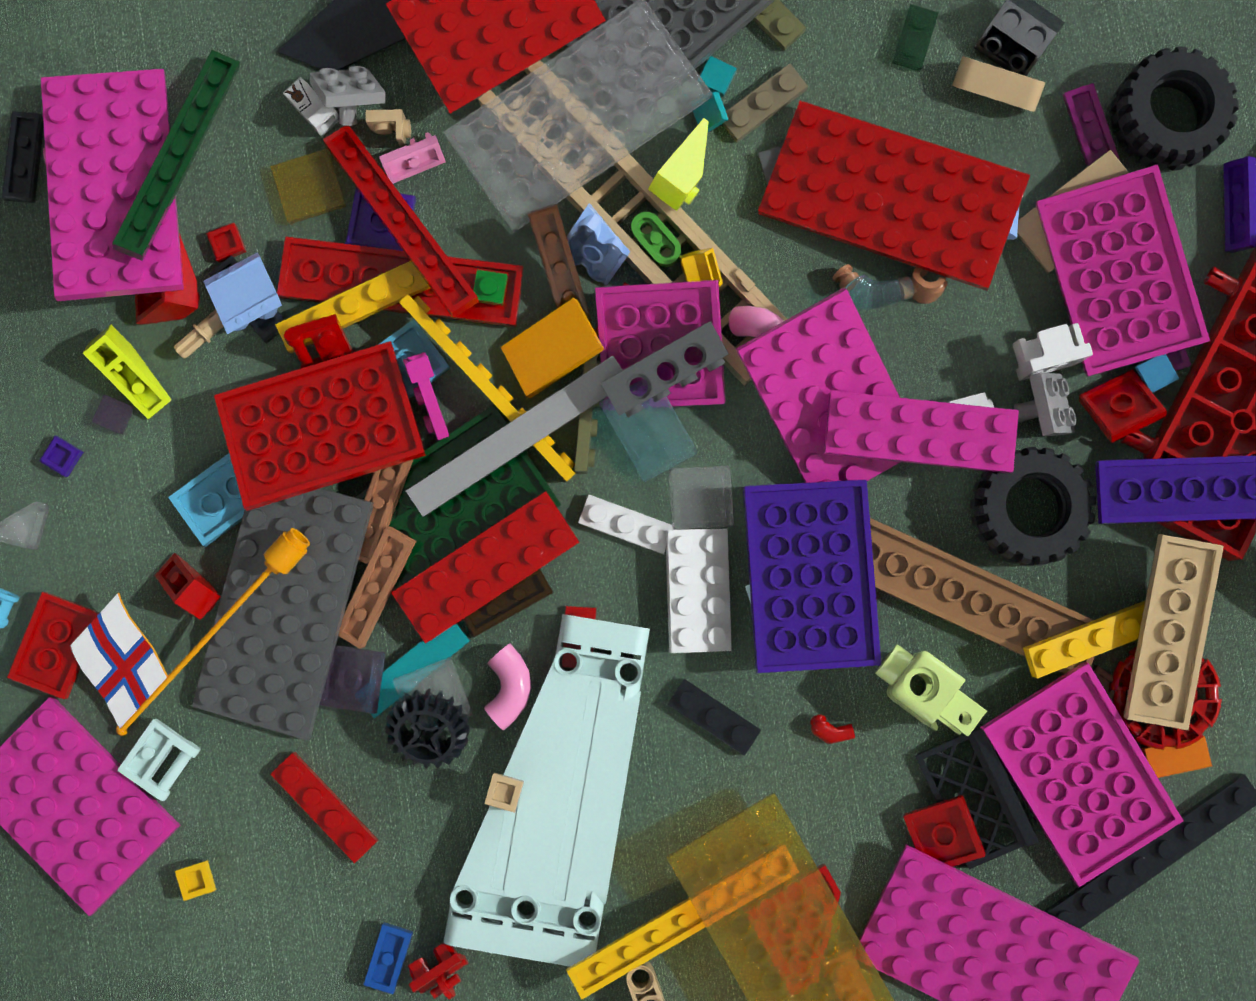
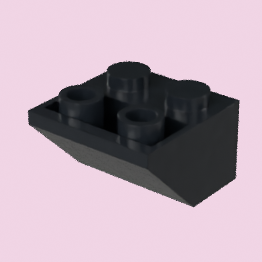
(1019, 35)

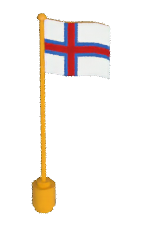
(125, 663)

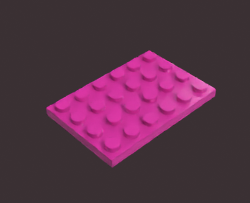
(1123, 270)
(798, 368)
(1082, 774)
(75, 808)

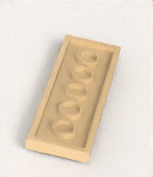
(1173, 632)

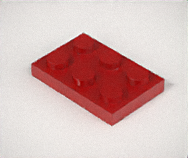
(45, 651)

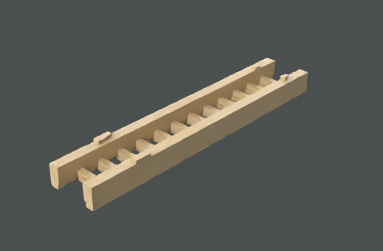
(688, 231)

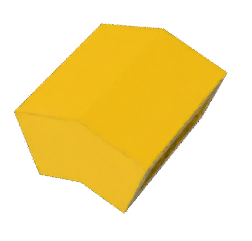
(700, 266)

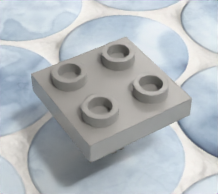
(346, 90)
(1049, 405)

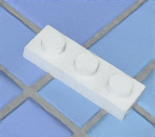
(625, 524)

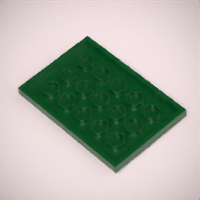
(470, 510)

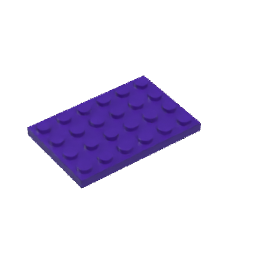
(811, 576)

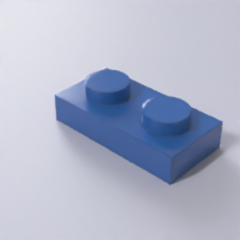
(388, 958)

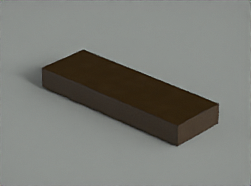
(509, 603)

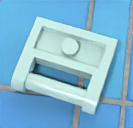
(149, 755)

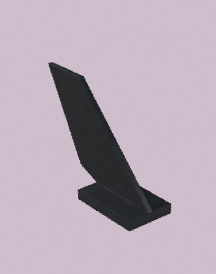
(344, 34)

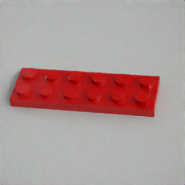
(485, 567)

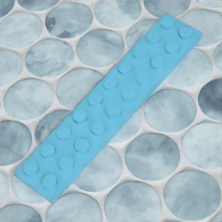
(213, 500)

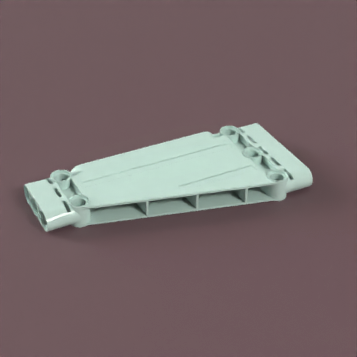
(568, 812)

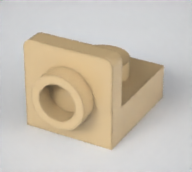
(386, 121)

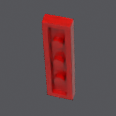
(324, 807)

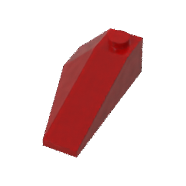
(170, 304)

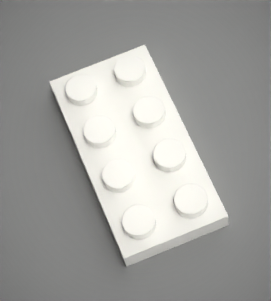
(698, 590)

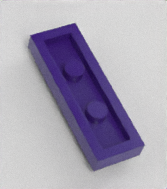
(1240, 204)

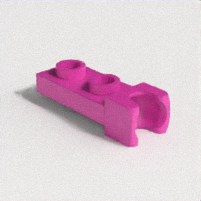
(419, 371)

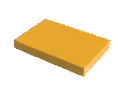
(552, 348)

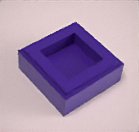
(61, 456)

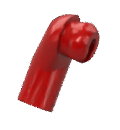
(828, 732)

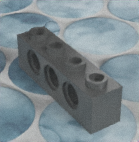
(703, 338)

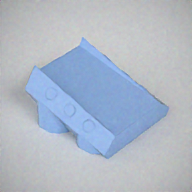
(596, 246)
(243, 294)

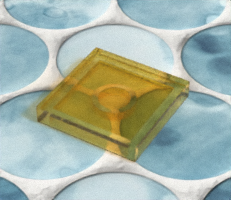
(308, 186)

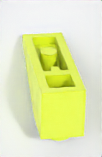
(683, 170)
(127, 371)

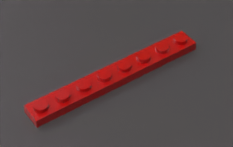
(401, 221)

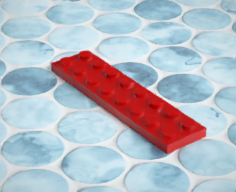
(325, 269)

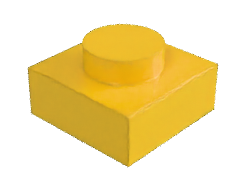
(195, 880)

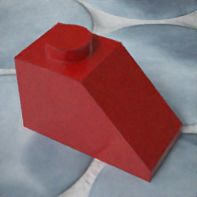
(187, 587)

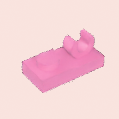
(412, 158)

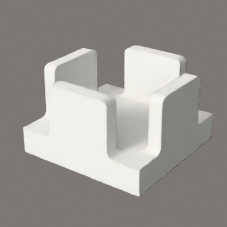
(1051, 351)

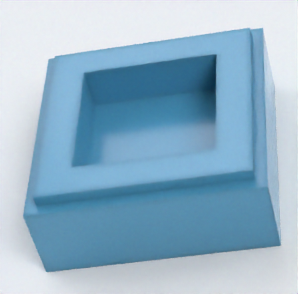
(1157, 372)

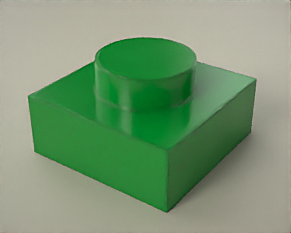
(490, 287)

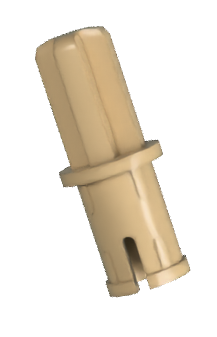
(200, 334)

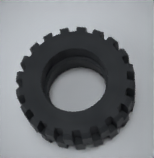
(1196, 78)
(1072, 500)

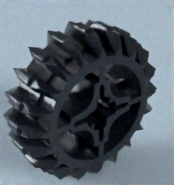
(428, 718)

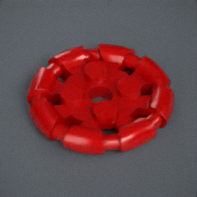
(1154, 735)

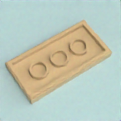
(1030, 226)

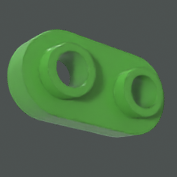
(657, 239)

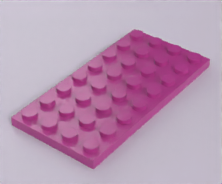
(98, 152)
(982, 944)

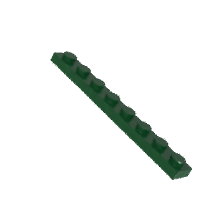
(176, 156)

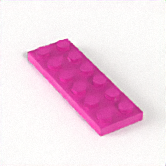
(921, 431)

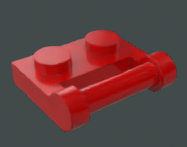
(326, 335)

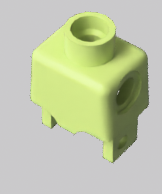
(941, 694)

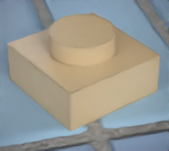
(504, 792)

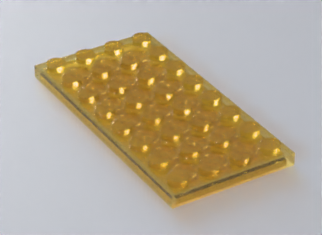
(774, 911)

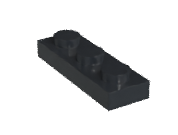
(714, 717)

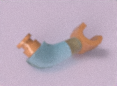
(875, 294)

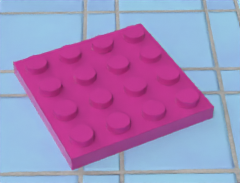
(650, 316)

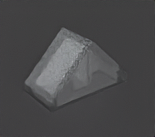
(25, 526)

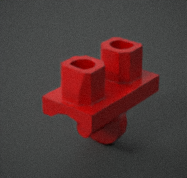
(426, 978)

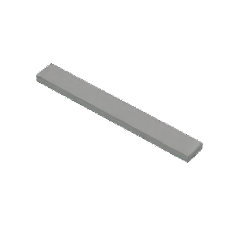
(512, 439)

